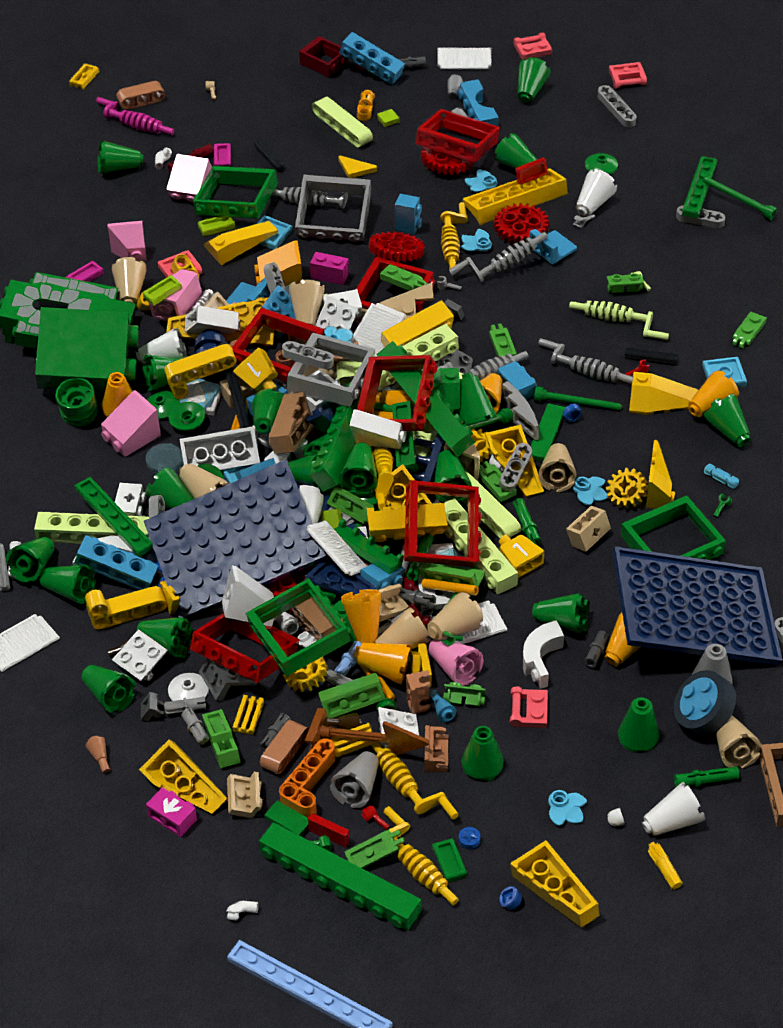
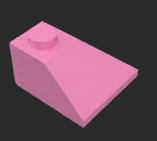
(127, 240)

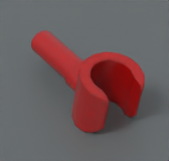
(641, 368)
(371, 813)

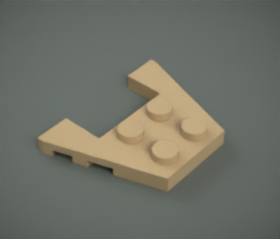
(406, 302)

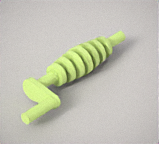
(622, 314)

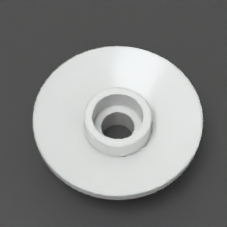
(187, 685)

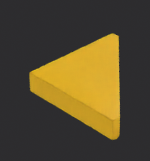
(356, 168)
(171, 598)
(414, 662)

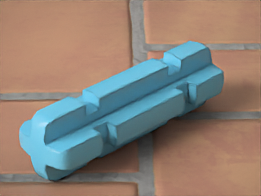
(721, 476)

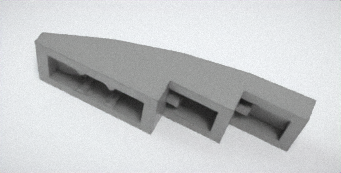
(521, 410)

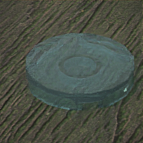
(164, 456)

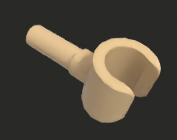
(210, 86)

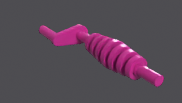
(133, 119)

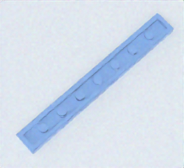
(305, 988)

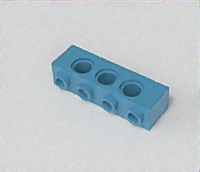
(372, 58)
(120, 572)

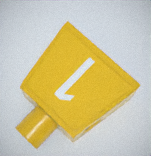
(257, 371)
(521, 553)

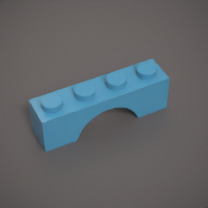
(472, 95)

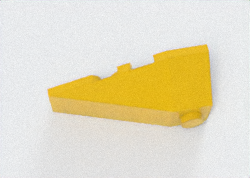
(657, 394)

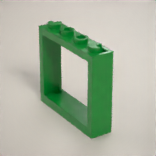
(235, 176)
(670, 512)
(286, 601)

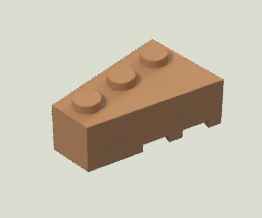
(290, 423)
(310, 616)

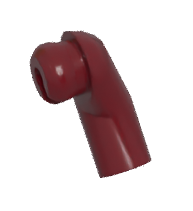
(409, 584)
(425, 620)

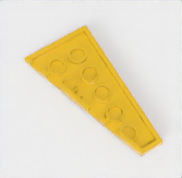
(246, 313)

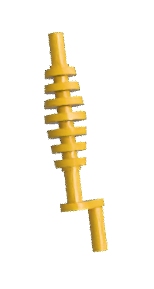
(449, 239)
(384, 464)
(401, 778)
(418, 864)

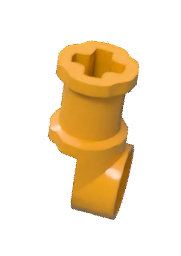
(363, 108)

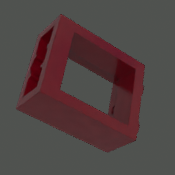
(320, 45)

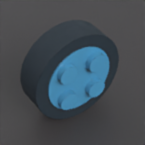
(704, 702)

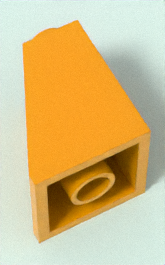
(288, 261)

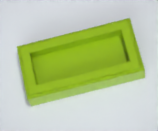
(216, 225)
(162, 290)

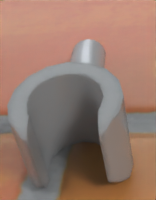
(580, 222)
(443, 284)

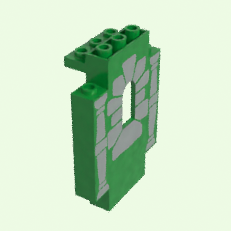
(22, 320)

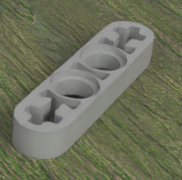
(619, 104)

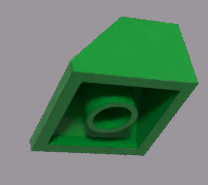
(448, 384)

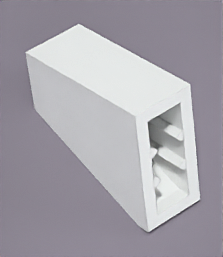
(206, 318)
(376, 430)

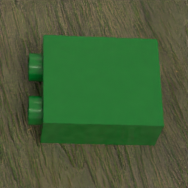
(84, 346)

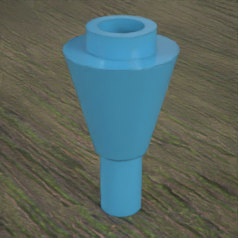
(444, 709)

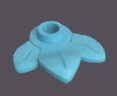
(482, 182)
(478, 242)
(341, 334)
(590, 490)
(567, 809)

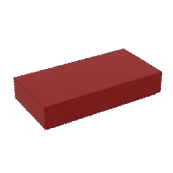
(531, 171)
(327, 828)

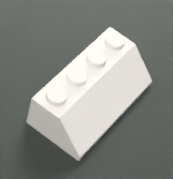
(222, 449)

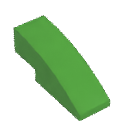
(221, 738)

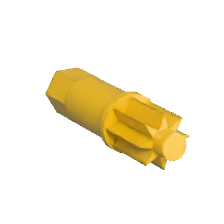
(665, 866)

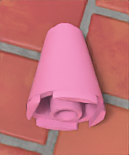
(457, 661)

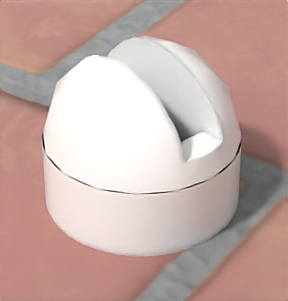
(615, 818)

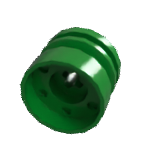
(77, 402)

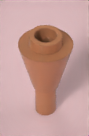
(97, 748)

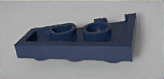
(331, 577)

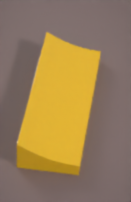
(489, 202)

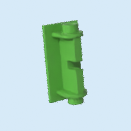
(617, 282)
(457, 691)

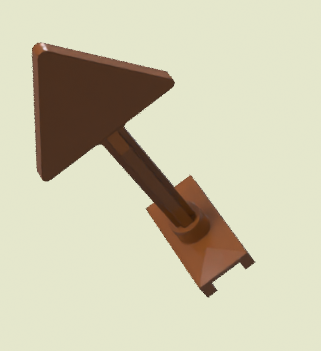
(399, 739)

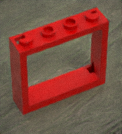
(429, 138)
(373, 274)
(277, 322)
(413, 362)
(474, 518)
(205, 645)

